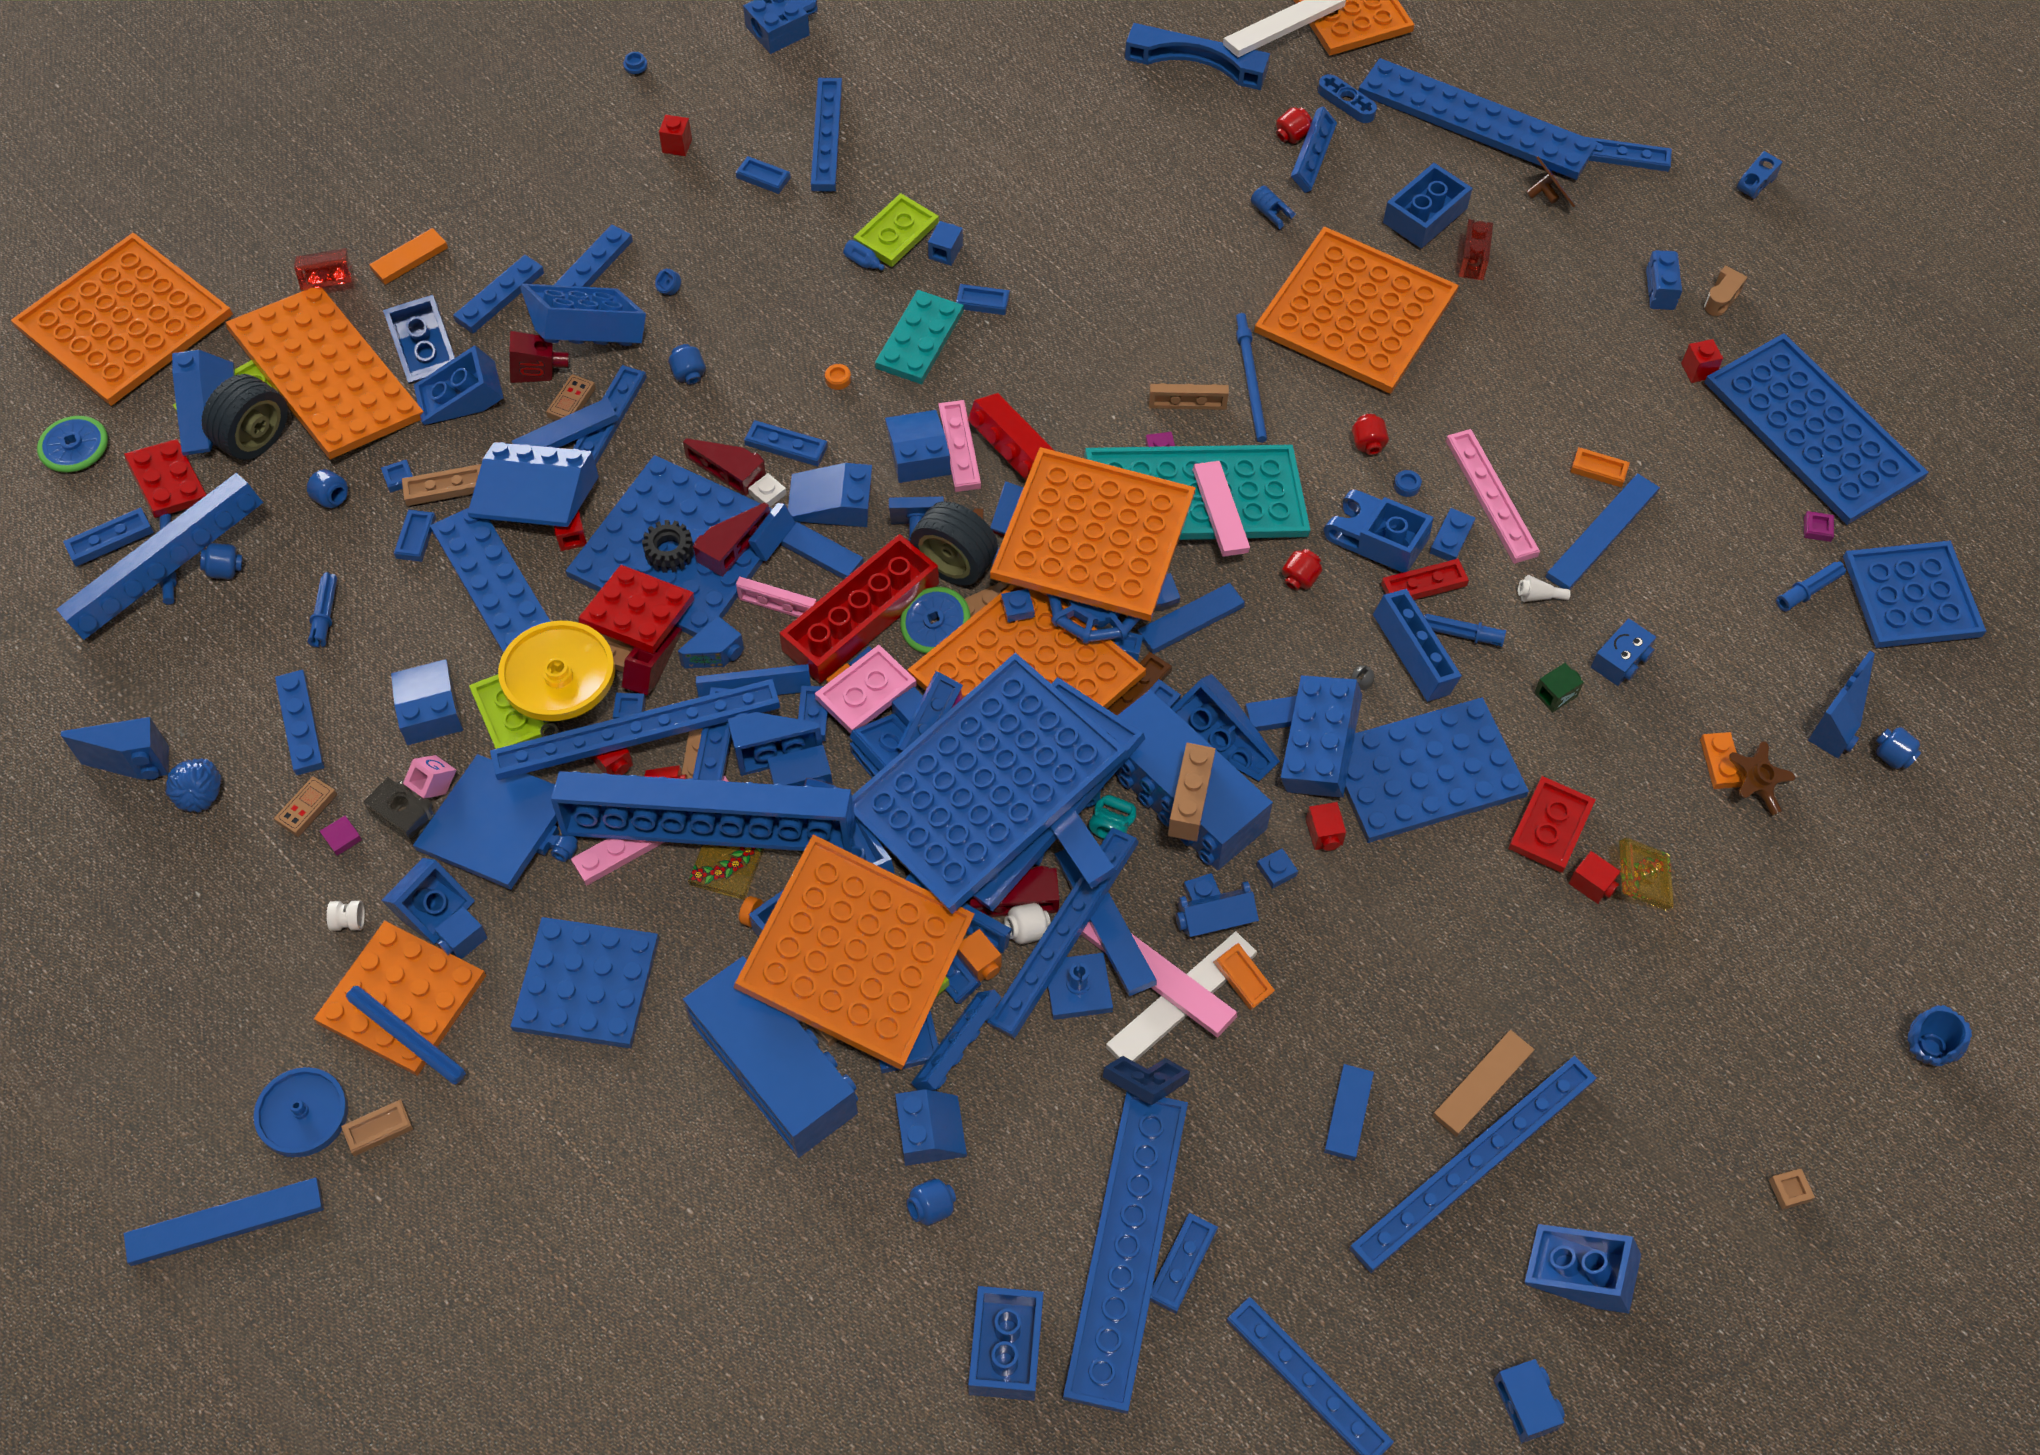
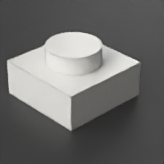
(767, 490)

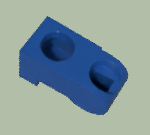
(1758, 175)

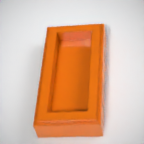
(1600, 467)
(1244, 976)

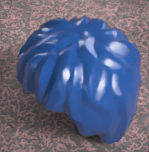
(193, 785)
(1939, 1036)

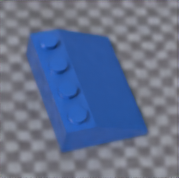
(583, 314)
(532, 484)

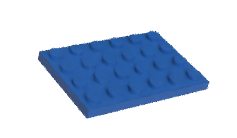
(1430, 770)

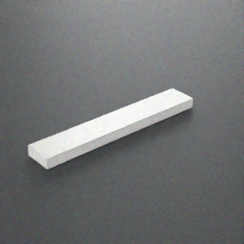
(1279, 25)
(1163, 1015)

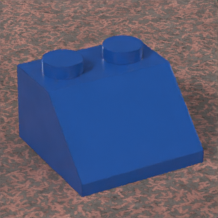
(427, 898)
(930, 1126)

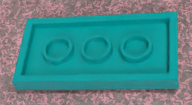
(919, 337)

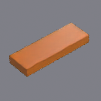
(408, 256)

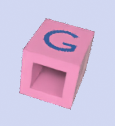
(429, 776)

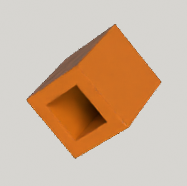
(980, 956)

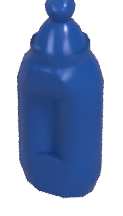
(862, 255)

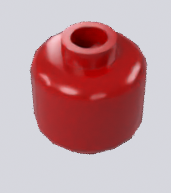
(1293, 125)
(1370, 434)
(1302, 569)

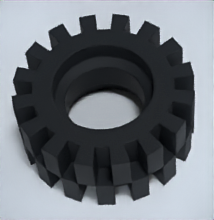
(672, 558)

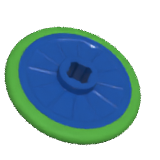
(72, 444)
(929, 605)

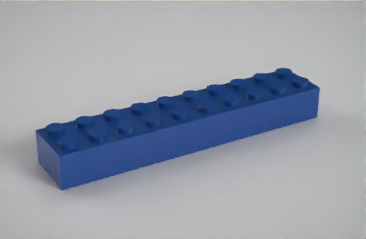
(702, 811)

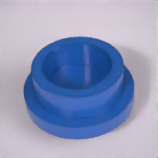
(635, 63)

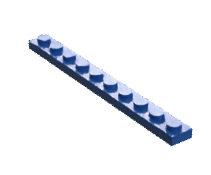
(633, 729)
(1471, 1164)

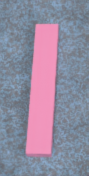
(1492, 496)
(1181, 989)

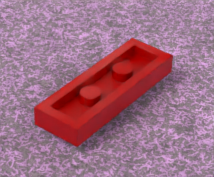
(1428, 580)

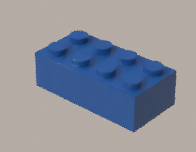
(1321, 736)

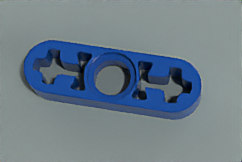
(1334, 88)

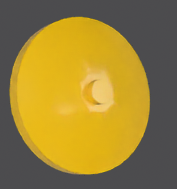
(556, 670)

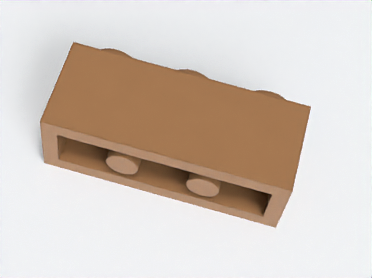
(1191, 792)

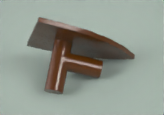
(1545, 186)

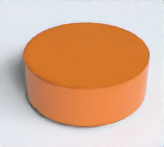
(837, 376)
(749, 905)

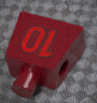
(533, 358)

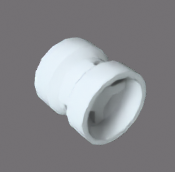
(345, 915)

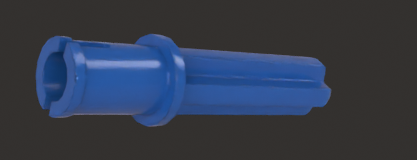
(1803, 590)
(321, 618)
(1466, 630)

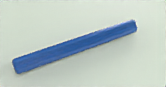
(405, 1035)

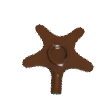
(1760, 776)

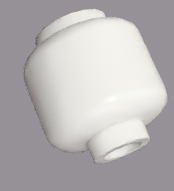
(1027, 923)

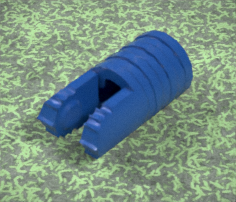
(1270, 205)

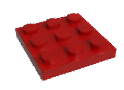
(636, 608)

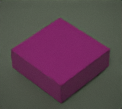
(1819, 526)
(340, 835)

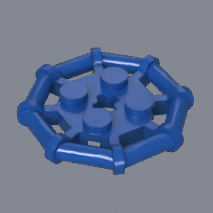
(1091, 616)

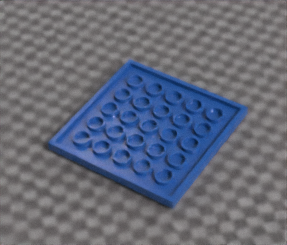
(670, 494)

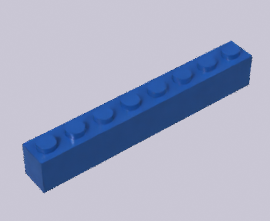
(159, 556)

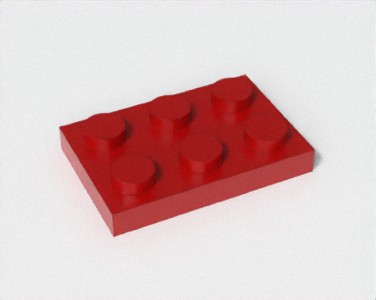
(165, 478)
(1552, 824)

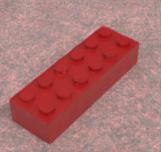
(859, 608)

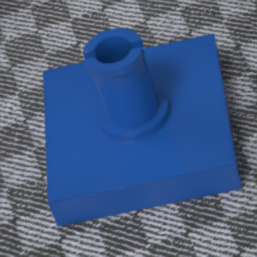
(910, 509)
(1080, 987)

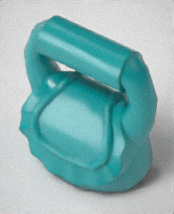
(1104, 819)

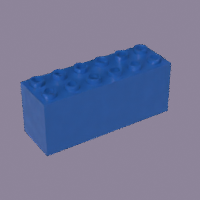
(1233, 806)
(773, 1061)

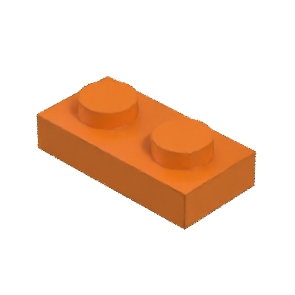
(1716, 751)

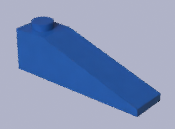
(195, 379)
(1844, 716)
(1226, 727)

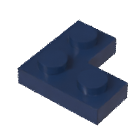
(1147, 1084)

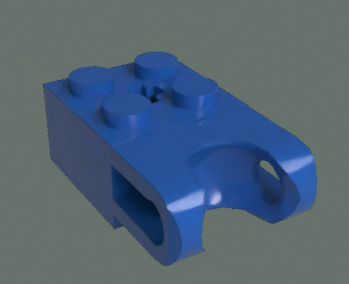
(1380, 530)

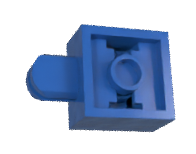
(779, 21)

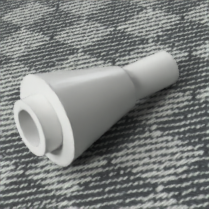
(1534, 589)

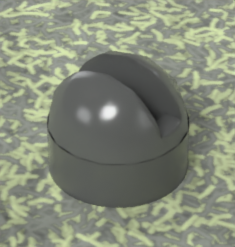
(1367, 679)

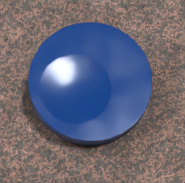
(300, 1112)

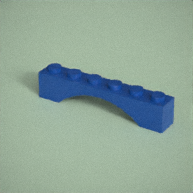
(1154, 45)

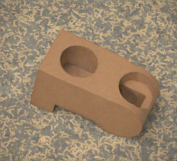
(1725, 291)

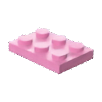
(865, 689)

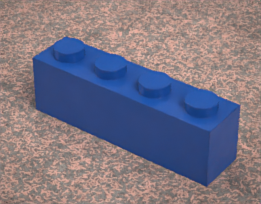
(1417, 645)

